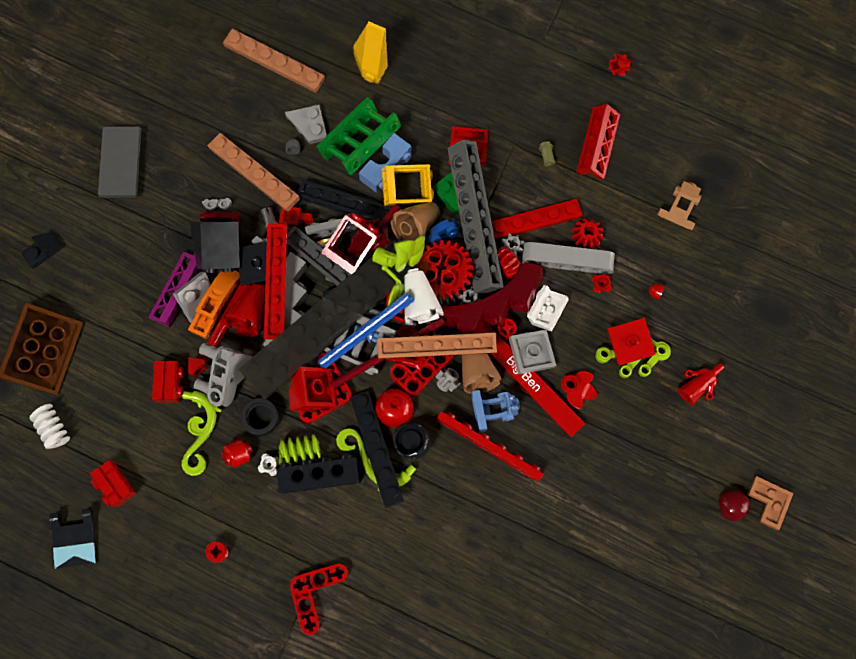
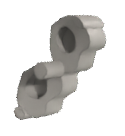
(212, 204)

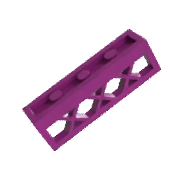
(173, 307)

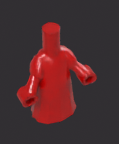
(695, 388)

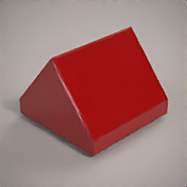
(196, 366)

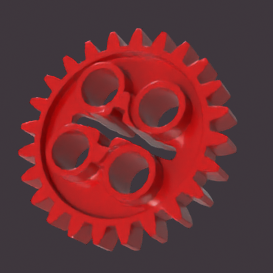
(459, 272)

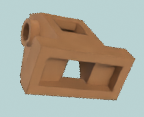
(679, 216)

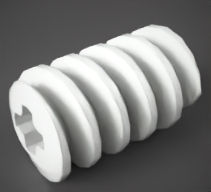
(47, 427)

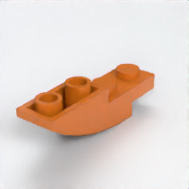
(213, 302)

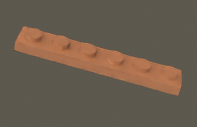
(274, 60)
(253, 172)
(436, 345)

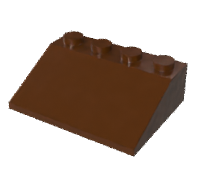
(39, 349)

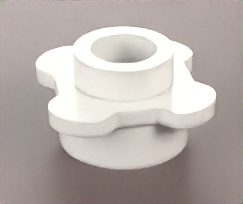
(263, 467)

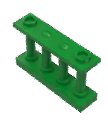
(349, 127)

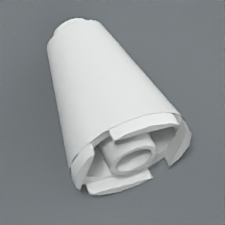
(425, 303)

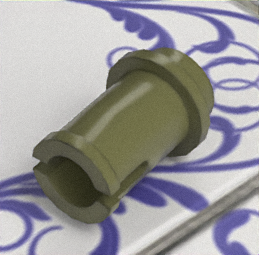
(547, 154)

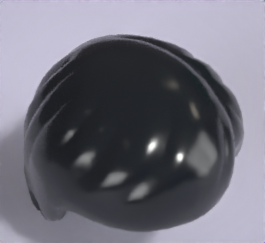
(412, 441)

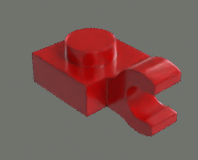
(294, 217)

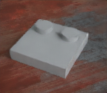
(532, 351)

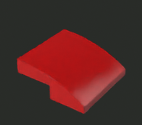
(472, 134)

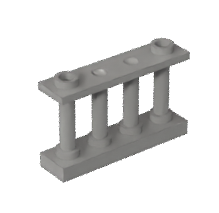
(384, 332)

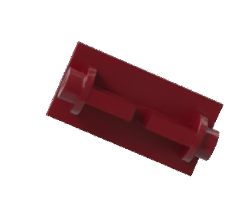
(220, 216)

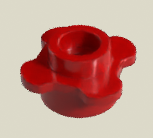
(606, 283)

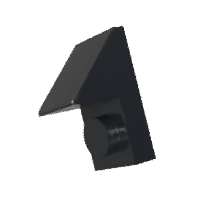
(43, 248)

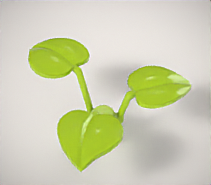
(405, 251)

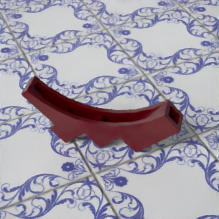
(494, 309)

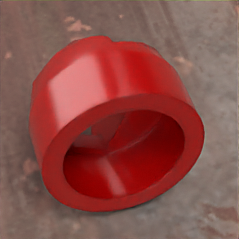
(656, 290)

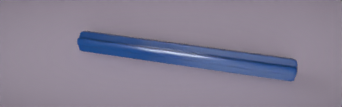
(367, 329)

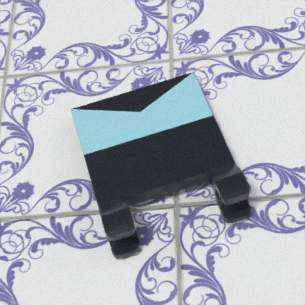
(73, 543)

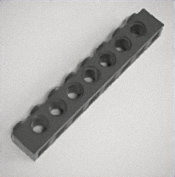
(475, 216)

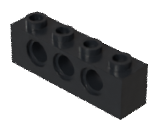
(287, 484)

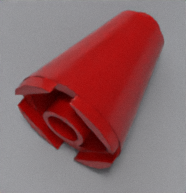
(247, 312)

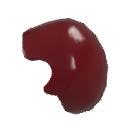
(733, 505)

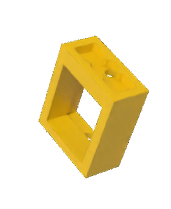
(389, 184)

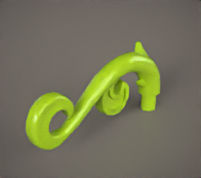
(193, 426)
(402, 478)

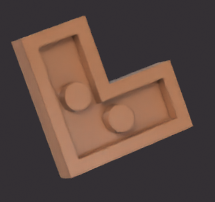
(775, 500)

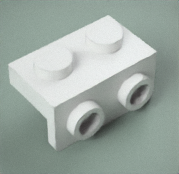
(547, 308)

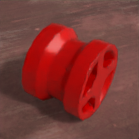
(508, 324)
(221, 552)

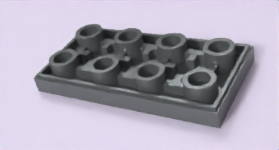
(119, 162)

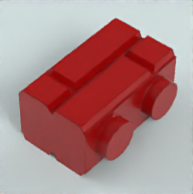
(167, 382)
(112, 484)

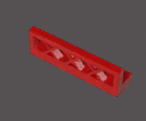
(594, 140)

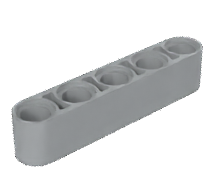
(568, 258)

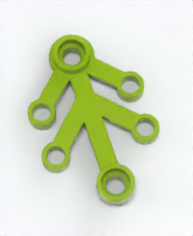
(651, 362)

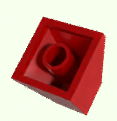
(312, 390)

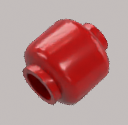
(236, 453)

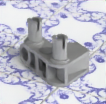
(222, 387)

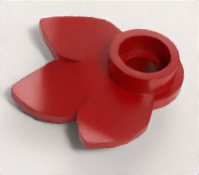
(581, 390)

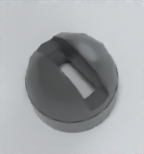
(292, 146)

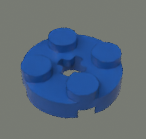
(442, 232)

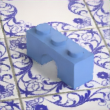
(397, 151)

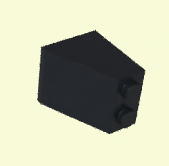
(216, 245)

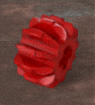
(584, 228)
(508, 263)

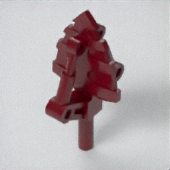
(362, 239)

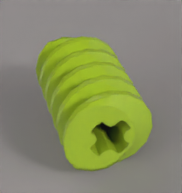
(299, 449)

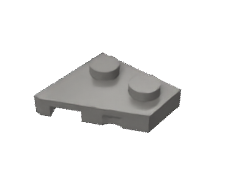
(309, 123)
(191, 294)

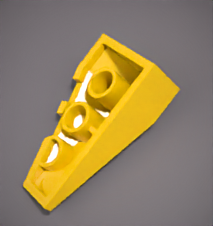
(371, 52)

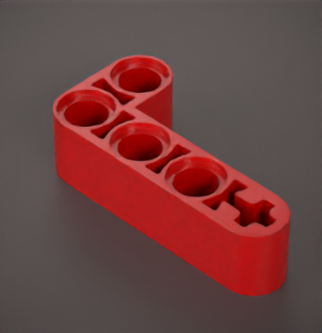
(416, 376)

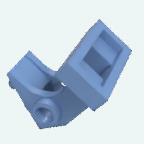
(508, 404)

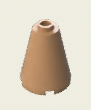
(414, 221)
(479, 373)

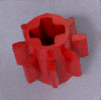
(619, 64)

